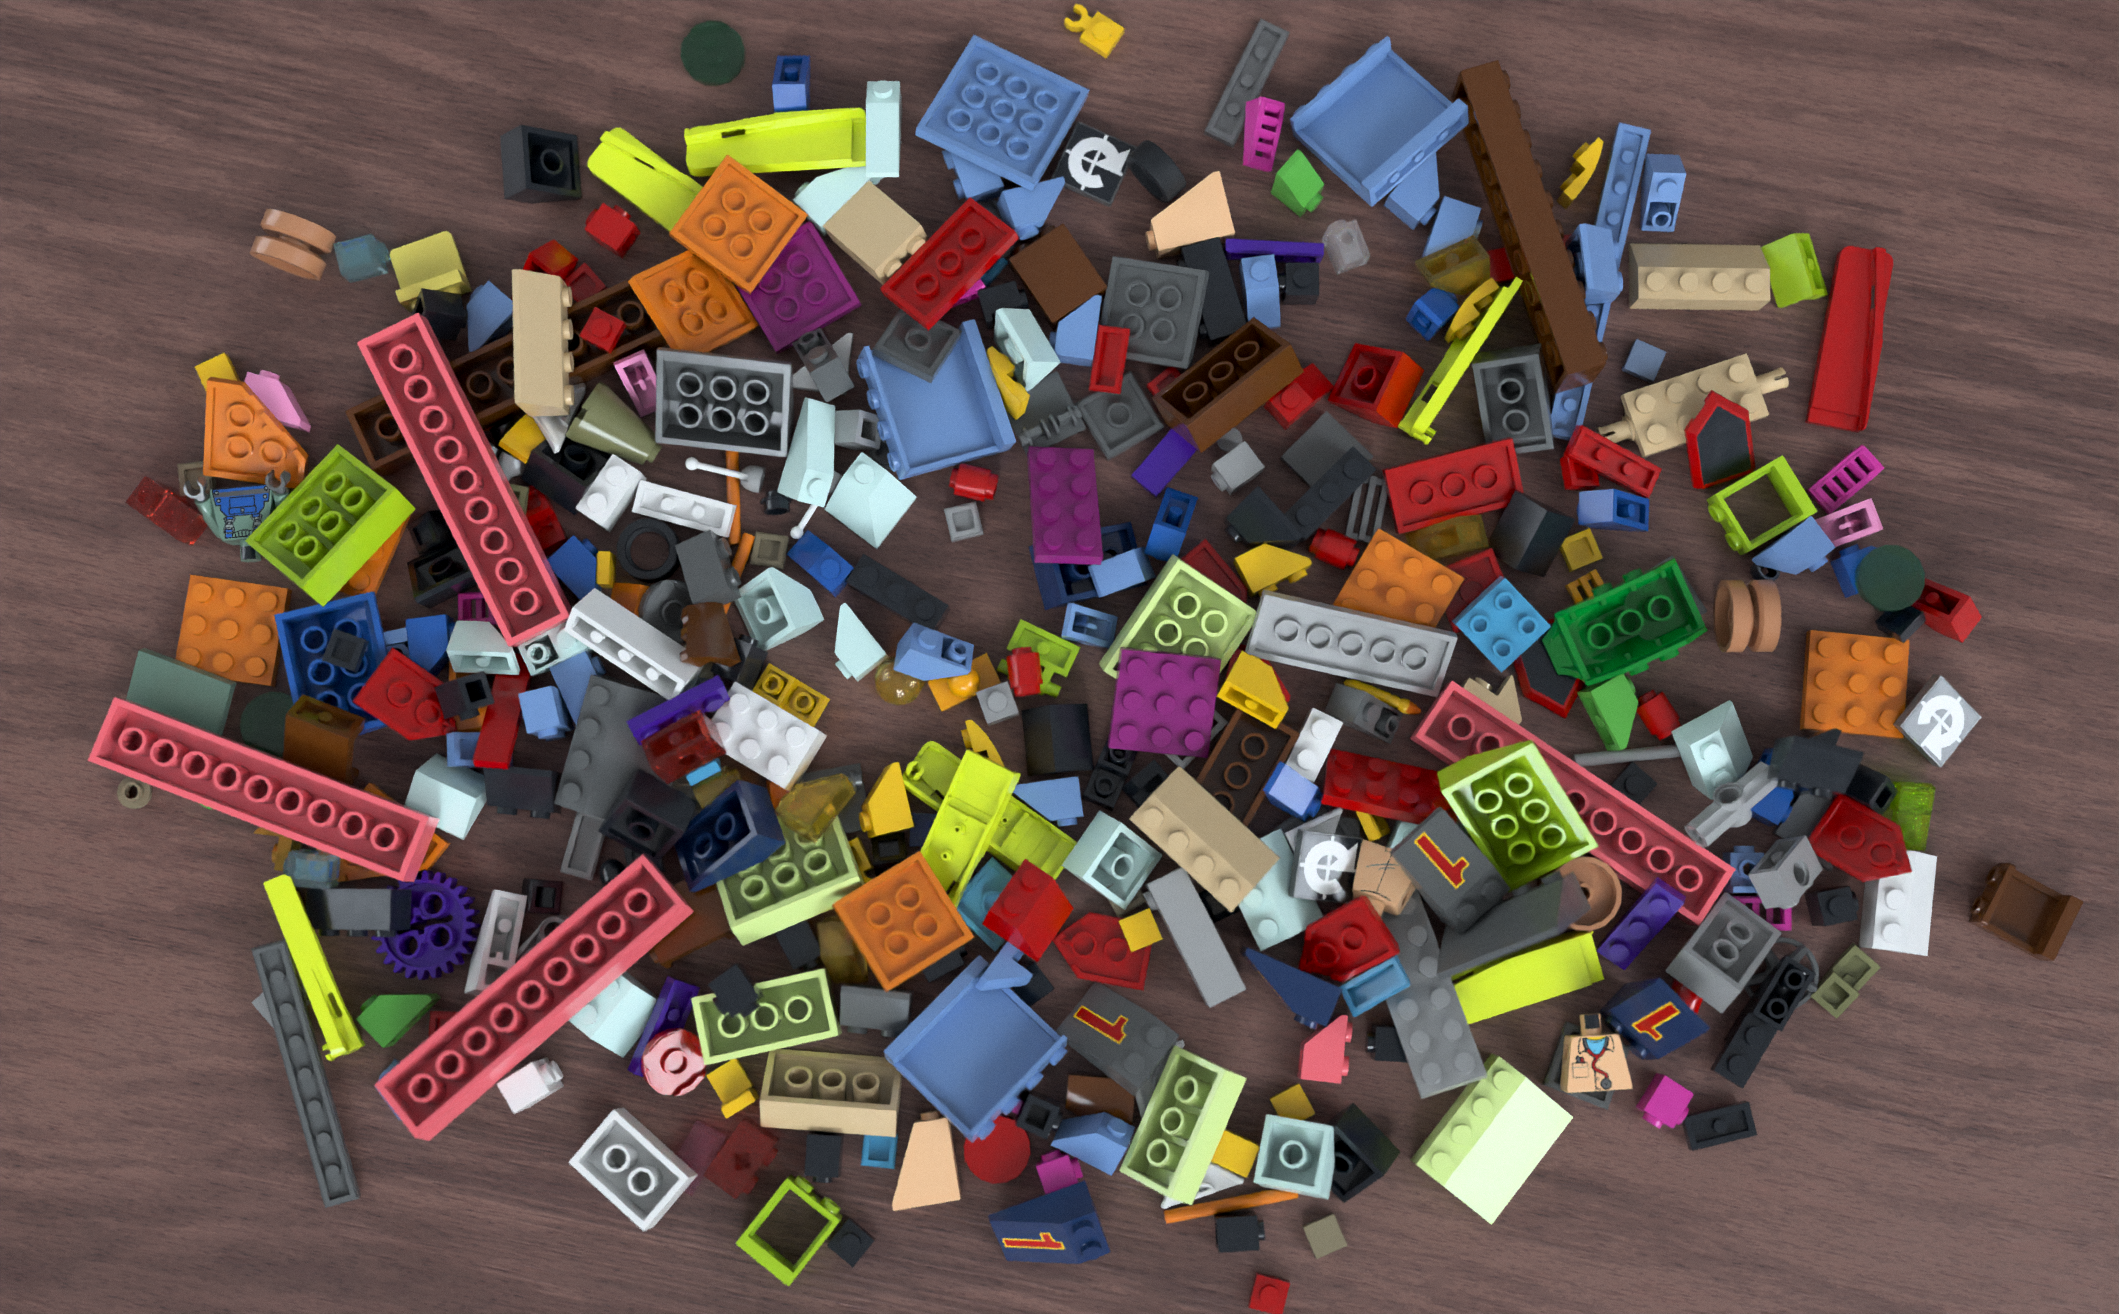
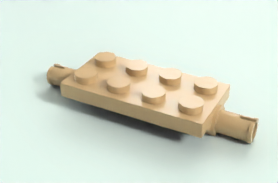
(1661, 411)

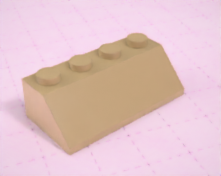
(1698, 277)
(541, 343)
(1205, 838)
(830, 1093)

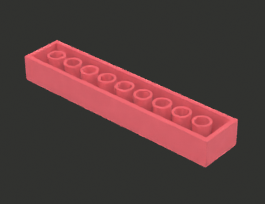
(466, 479)
(264, 789)
(1628, 836)
(533, 999)

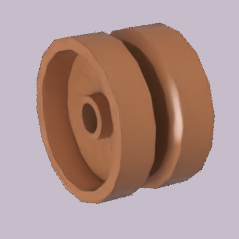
(293, 244)
(1747, 615)
(1599, 887)

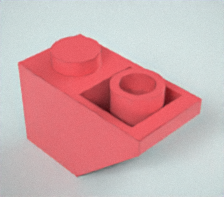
(1323, 1052)

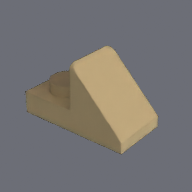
(1504, 700)

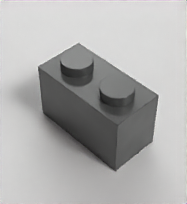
(709, 569)

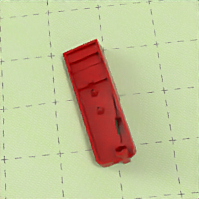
(1851, 340)

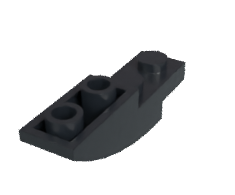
(1761, 1019)

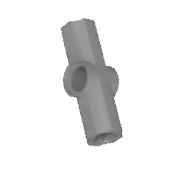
(1731, 805)

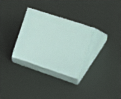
(1025, 345)
(448, 794)

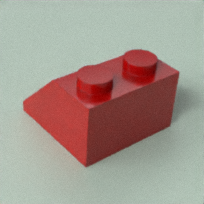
(1376, 384)
(1029, 911)

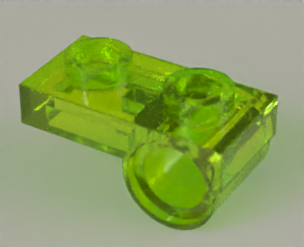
(1913, 812)

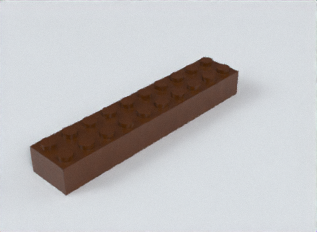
(1529, 228)
(489, 375)

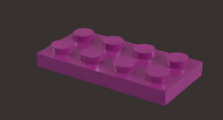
(1064, 506)

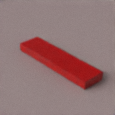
(502, 719)

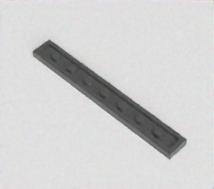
(306, 1073)

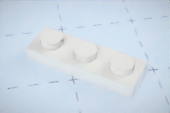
(684, 508)

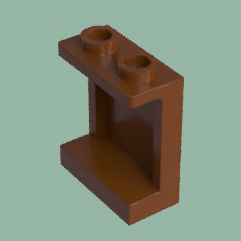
(1056, 273)
(322, 738)
(2024, 912)
(698, 930)

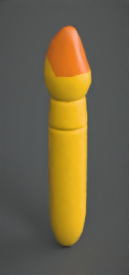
(1403, 705)

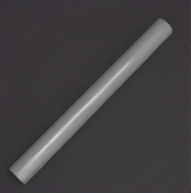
(1626, 755)

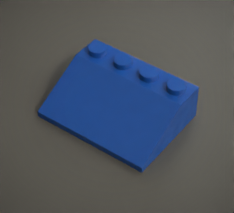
(303, 643)

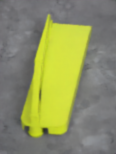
(781, 142)
(658, 193)
(1453, 367)
(967, 821)
(1020, 832)
(313, 968)
(1529, 975)

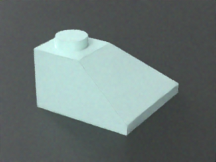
(869, 500)
(777, 608)

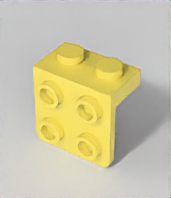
(430, 265)

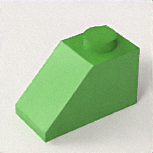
(1298, 185)
(1611, 709)
(393, 1015)

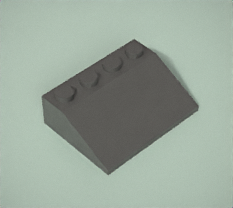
(724, 402)
(603, 747)
(1514, 923)

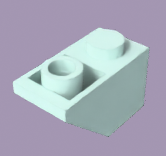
(550, 649)

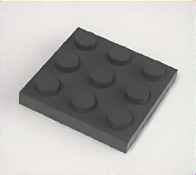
(1158, 306)

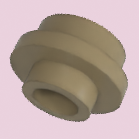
(142, 798)

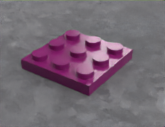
(800, 291)
(1164, 702)

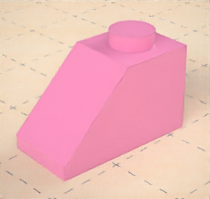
(278, 399)

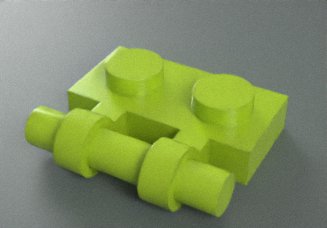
(1054, 652)

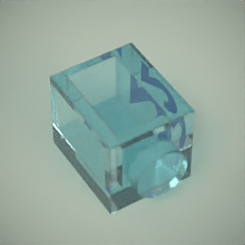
(362, 258)
(312, 868)

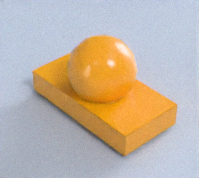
(961, 688)

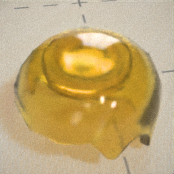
(895, 686)

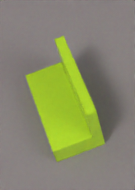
(1794, 270)

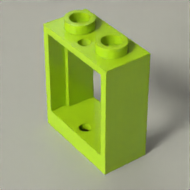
(1788, 489)
(767, 1255)

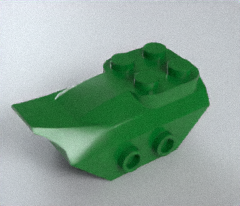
(1625, 626)

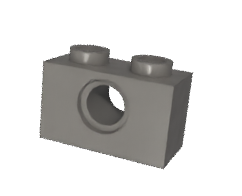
(1785, 872)

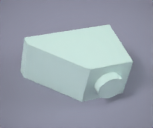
(855, 646)
(479, 648)

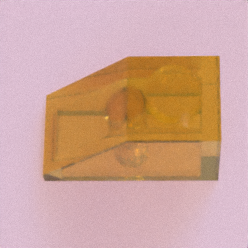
(1456, 267)
(1450, 537)
(814, 805)
(840, 952)

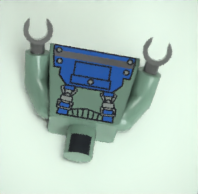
(239, 511)

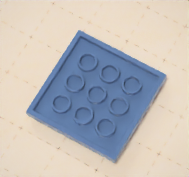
(1002, 113)

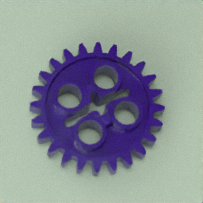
(431, 954)

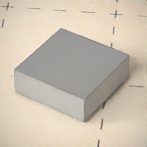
(963, 521)

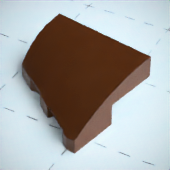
(707, 635)
(1096, 1095)

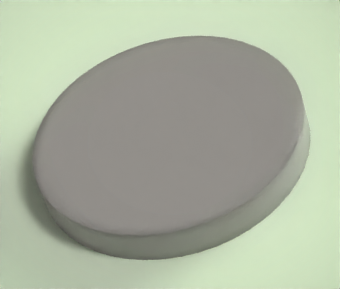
(1230, 440)

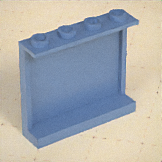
(1377, 122)
(939, 421)
(975, 1052)

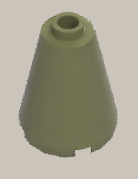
(613, 428)

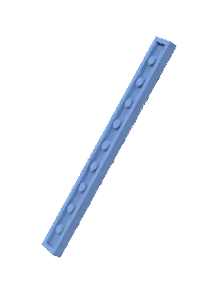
(1613, 213)

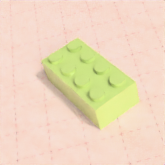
(789, 1014)
(1182, 1125)

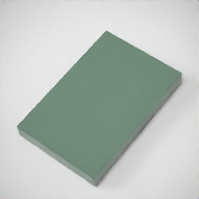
(181, 690)

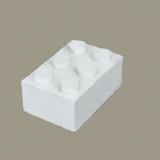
(766, 737)
(633, 1168)

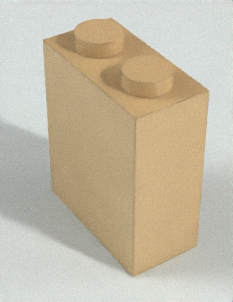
(875, 232)

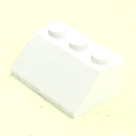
(1900, 908)

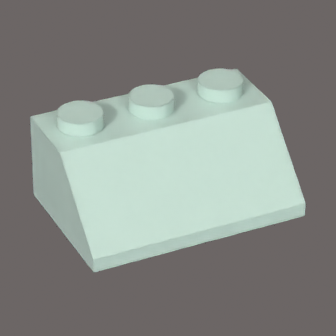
(1268, 908)

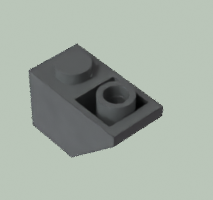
(823, 364)
(1363, 712)

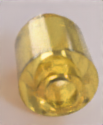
(713, 786)

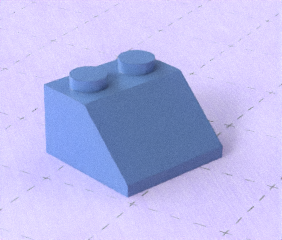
(1595, 263)

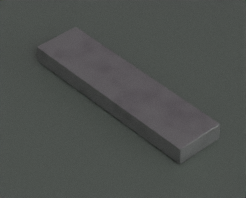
(1246, 82)

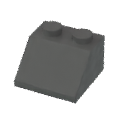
(875, 1009)

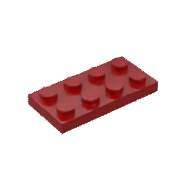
(949, 263)
(1452, 485)
(1382, 787)

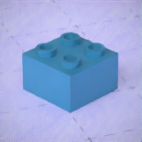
(1501, 623)

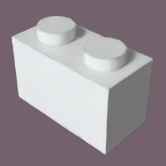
(610, 493)
(1313, 744)
(531, 1084)

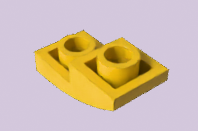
(1582, 169)
(1468, 314)
(1012, 393)
(522, 438)
(791, 695)
(976, 739)

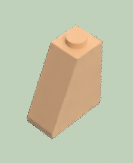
(1192, 219)
(929, 1165)

